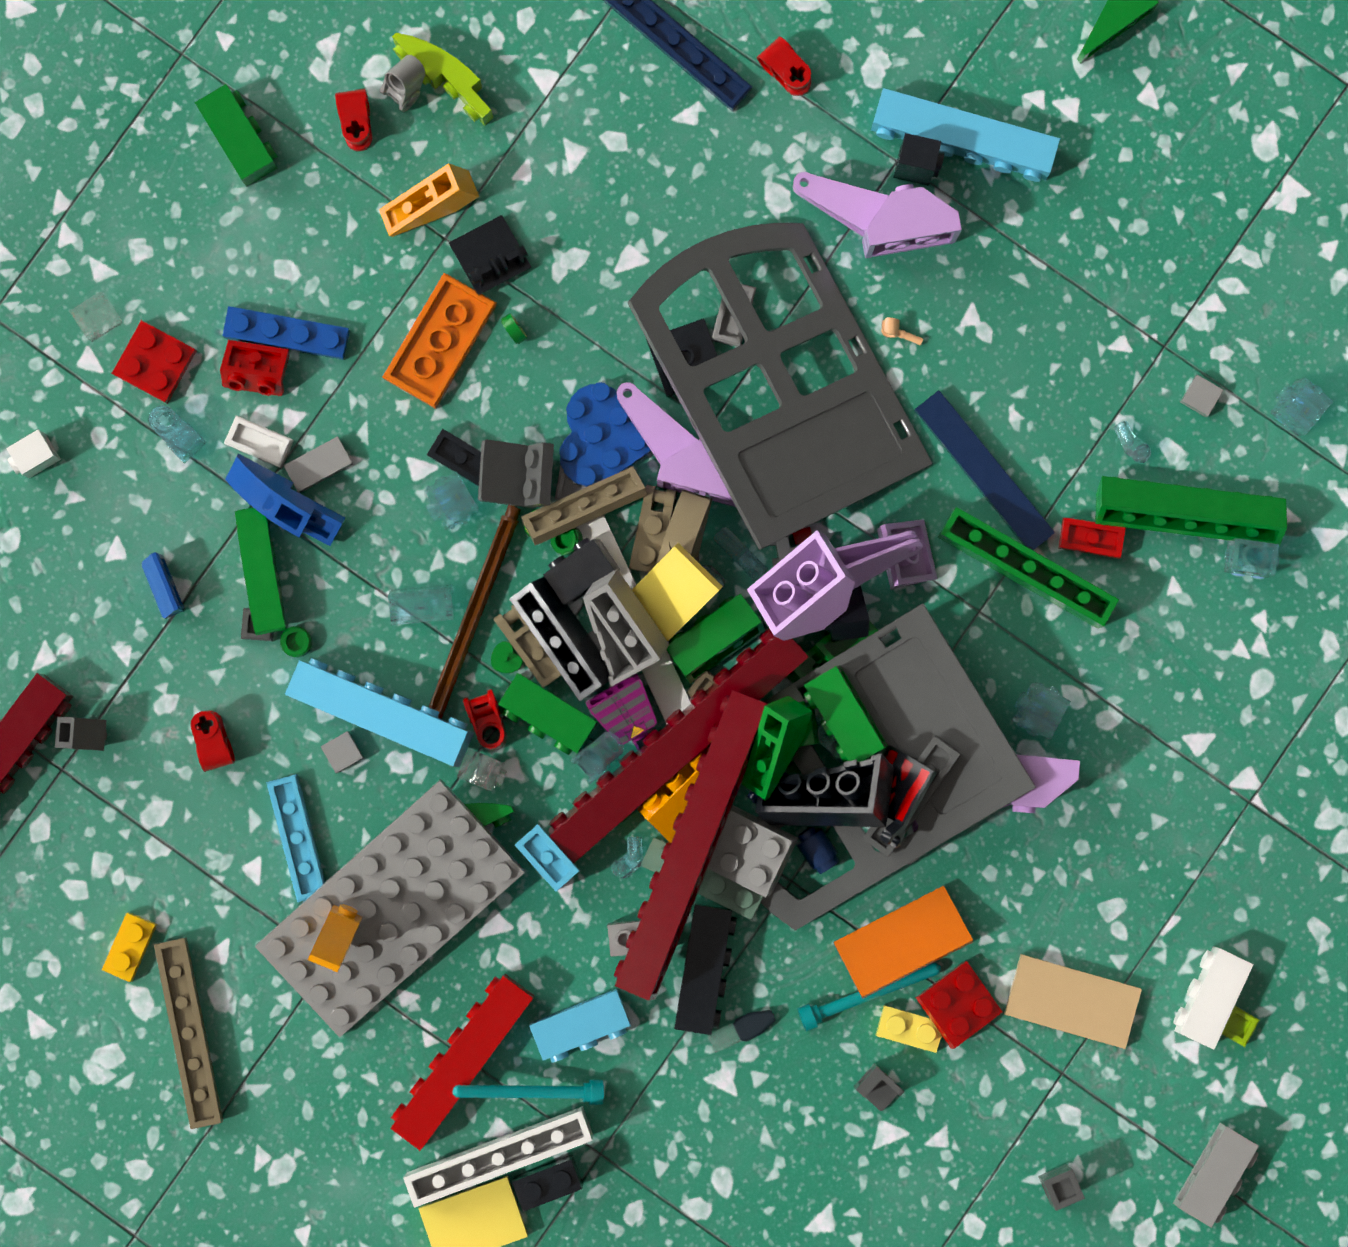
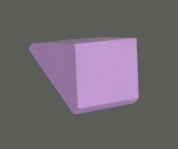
(916, 568)

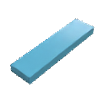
(296, 836)

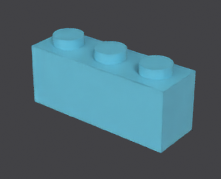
(580, 1026)

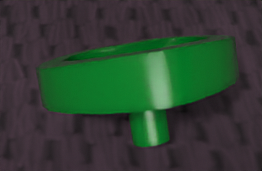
(504, 658)

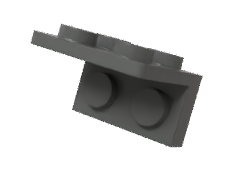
(516, 473)

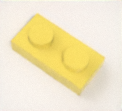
(908, 1029)

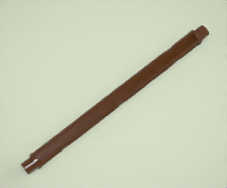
(474, 610)

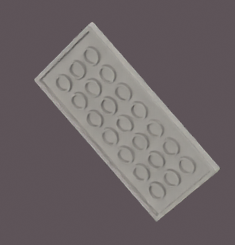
(414, 894)

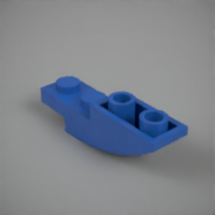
(279, 503)

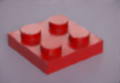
(154, 362)
(959, 1004)

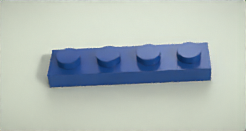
(286, 333)

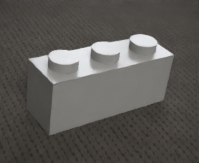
(1216, 1175)

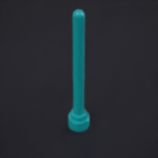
(813, 1015)
(590, 1092)

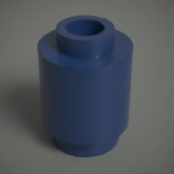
(817, 849)

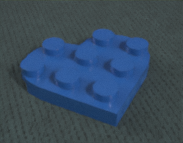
(600, 437)

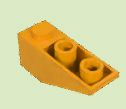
(669, 800)

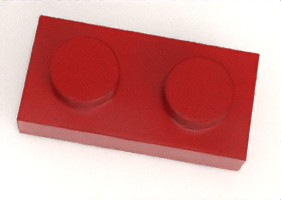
(1091, 538)

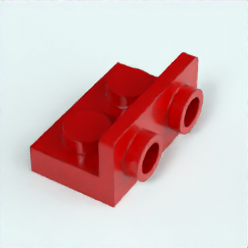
(254, 368)

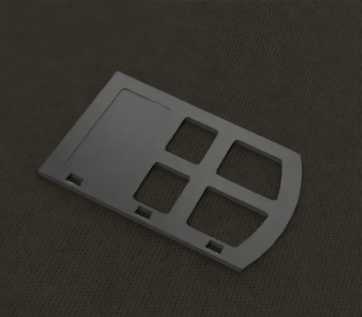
(816, 447)
(912, 695)

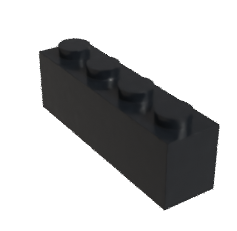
(562, 637)
(703, 969)

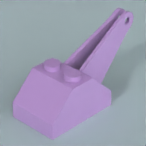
(888, 223)
(681, 455)
(817, 580)
(1050, 777)

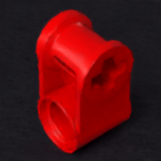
(782, 63)
(354, 115)
(486, 718)
(214, 747)

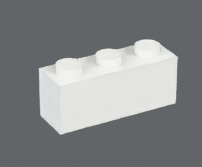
(1212, 997)

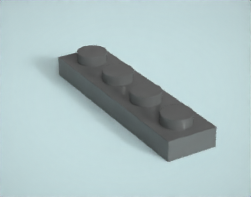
(936, 756)

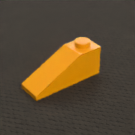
(429, 200)
(335, 937)

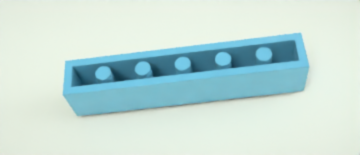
(967, 135)
(379, 713)

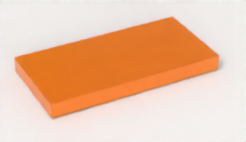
(439, 340)
(903, 942)

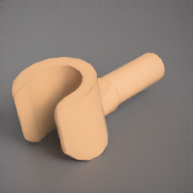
(891, 329)

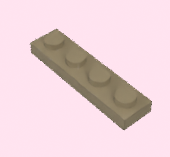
(584, 505)

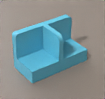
(547, 857)

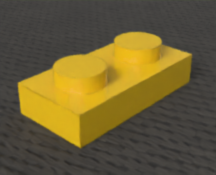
(129, 947)

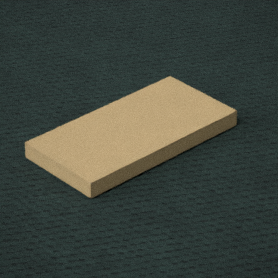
(1072, 1001)

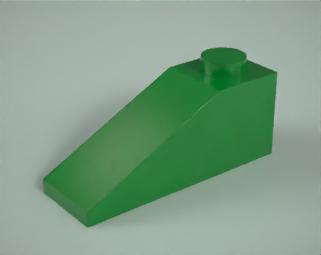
(1113, 21)
(775, 744)

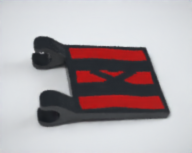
(908, 789)

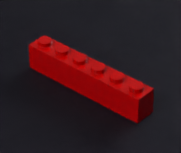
(462, 1061)

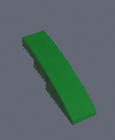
(260, 571)

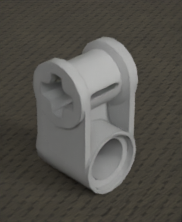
(404, 82)

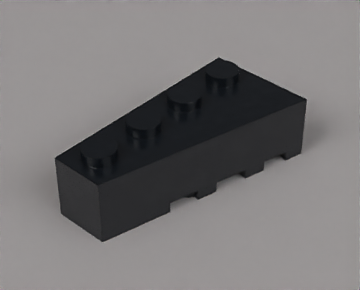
(837, 796)

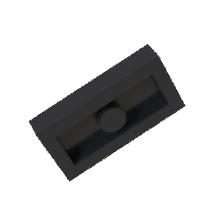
(456, 456)

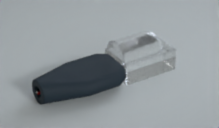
(742, 1029)

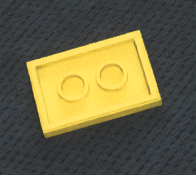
(675, 590)
(475, 1217)

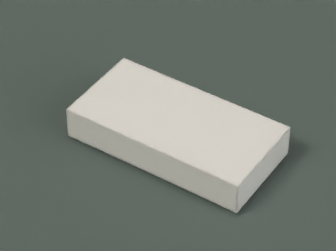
(258, 441)

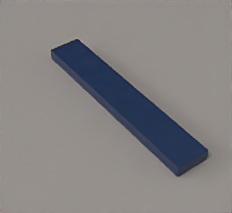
(684, 50)
(984, 471)

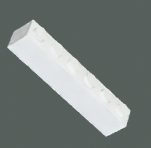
(498, 1157)

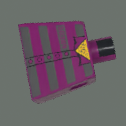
(624, 710)

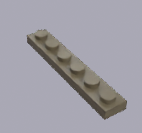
(188, 1033)

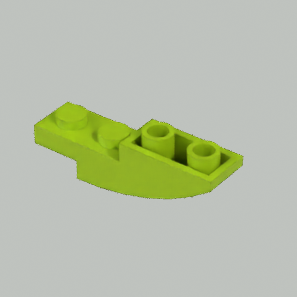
(444, 67)

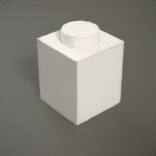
(32, 454)

